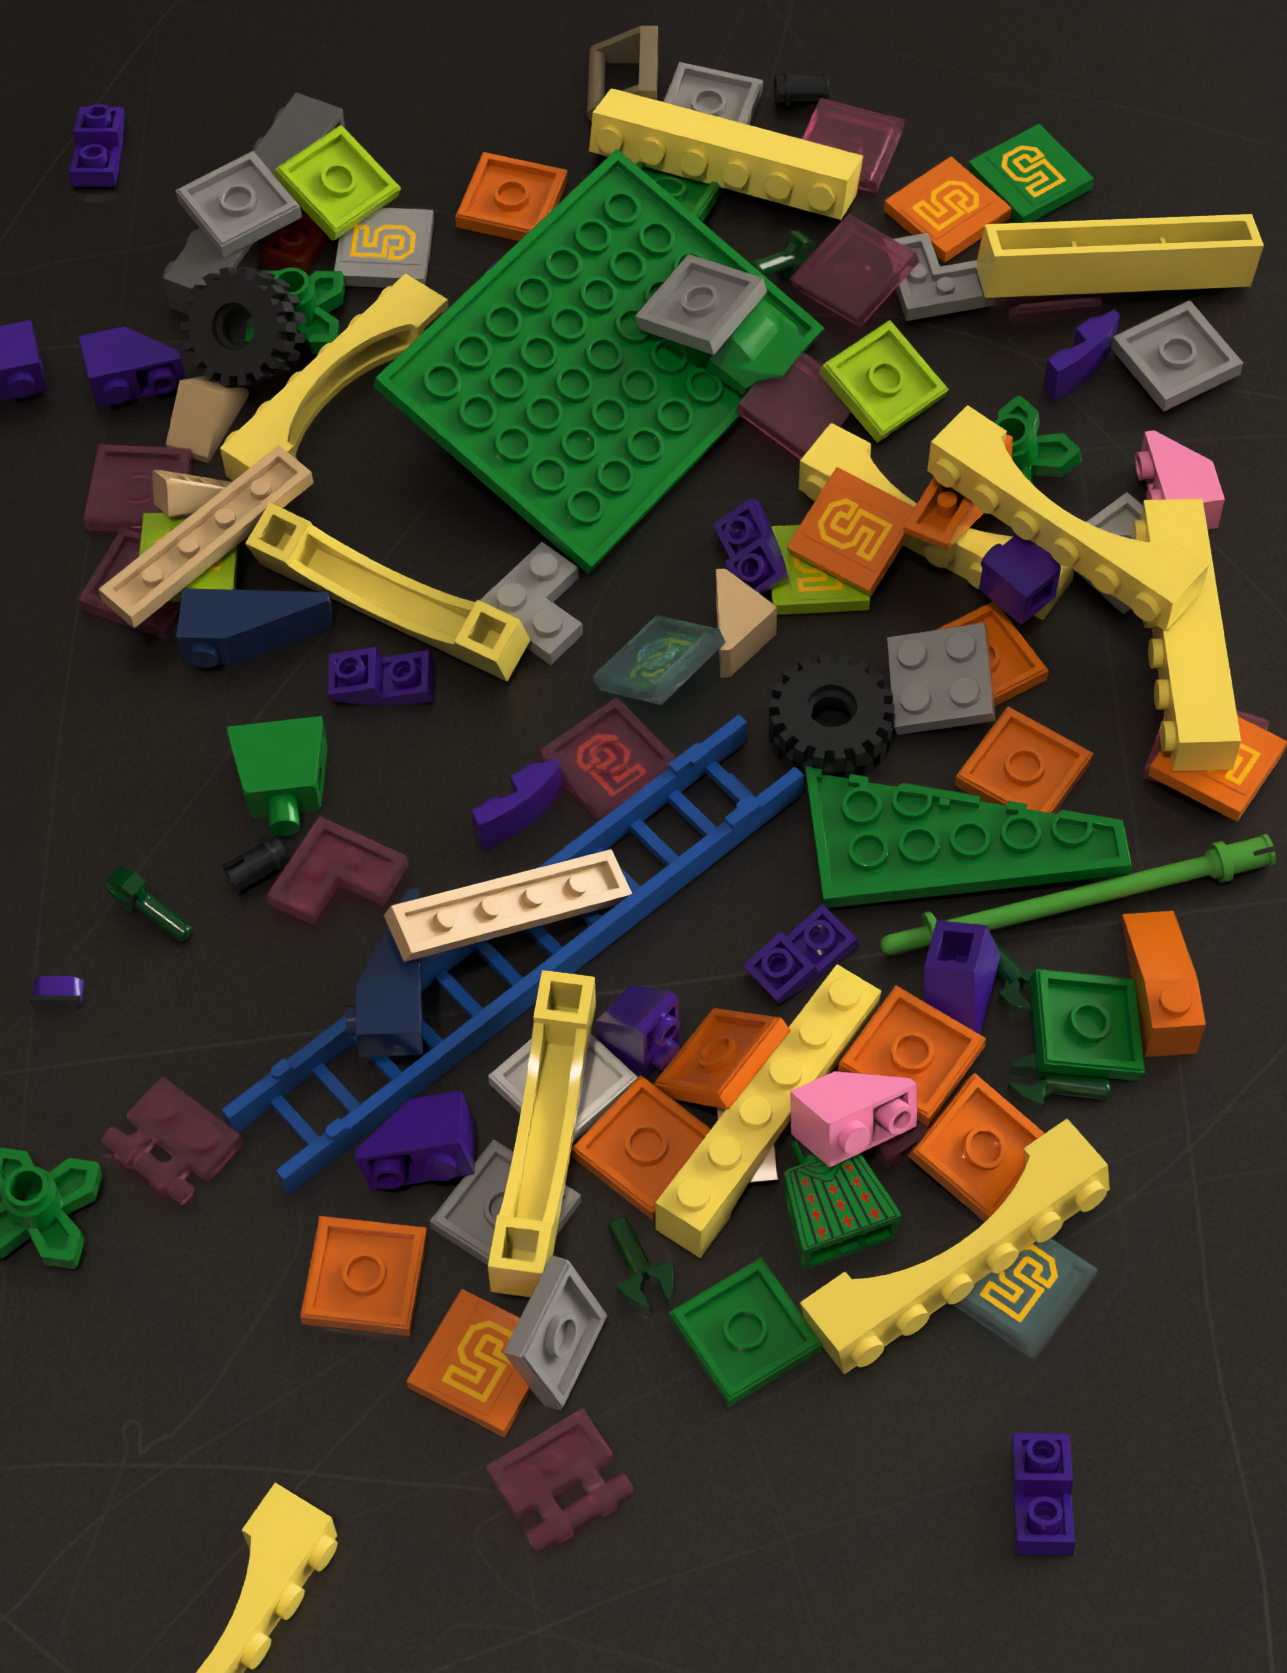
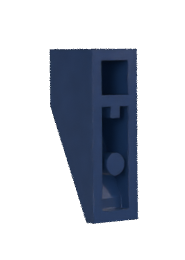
(243, 624)
(388, 1001)

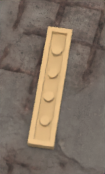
(204, 537)
(506, 905)

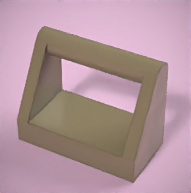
(632, 46)

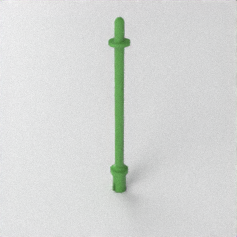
(1218, 862)

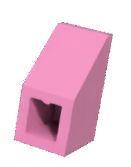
(1179, 473)
(851, 1113)

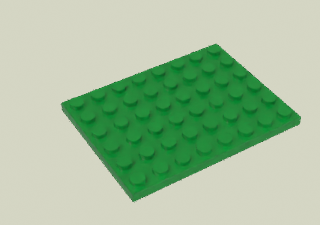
(553, 382)

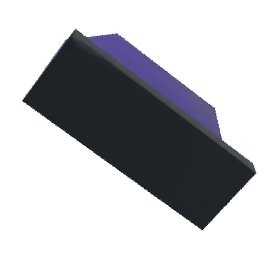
(57, 992)

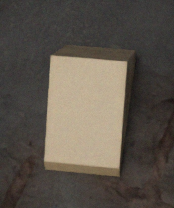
(204, 415)
(743, 619)

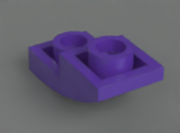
(98, 146)
(1090, 349)
(752, 547)
(371, 679)
(532, 794)
(802, 956)
(1042, 1494)

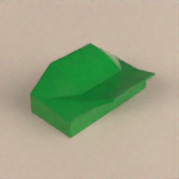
(758, 349)

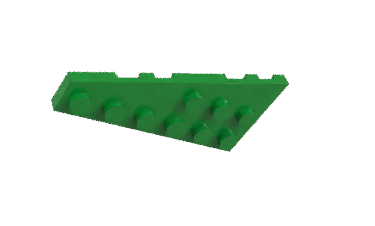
(937, 842)

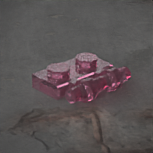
(180, 1127)
(550, 1465)

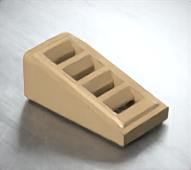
(183, 493)

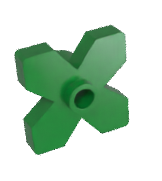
(318, 297)
(1033, 454)
(38, 1205)

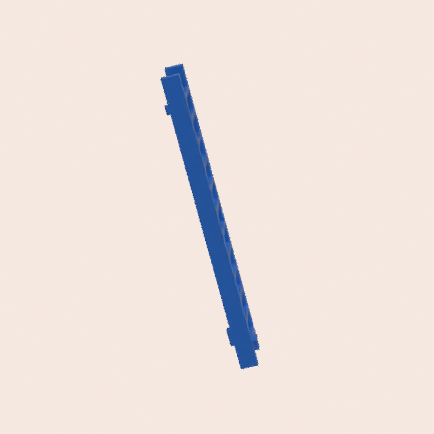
(484, 1023)

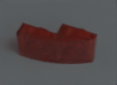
(294, 245)

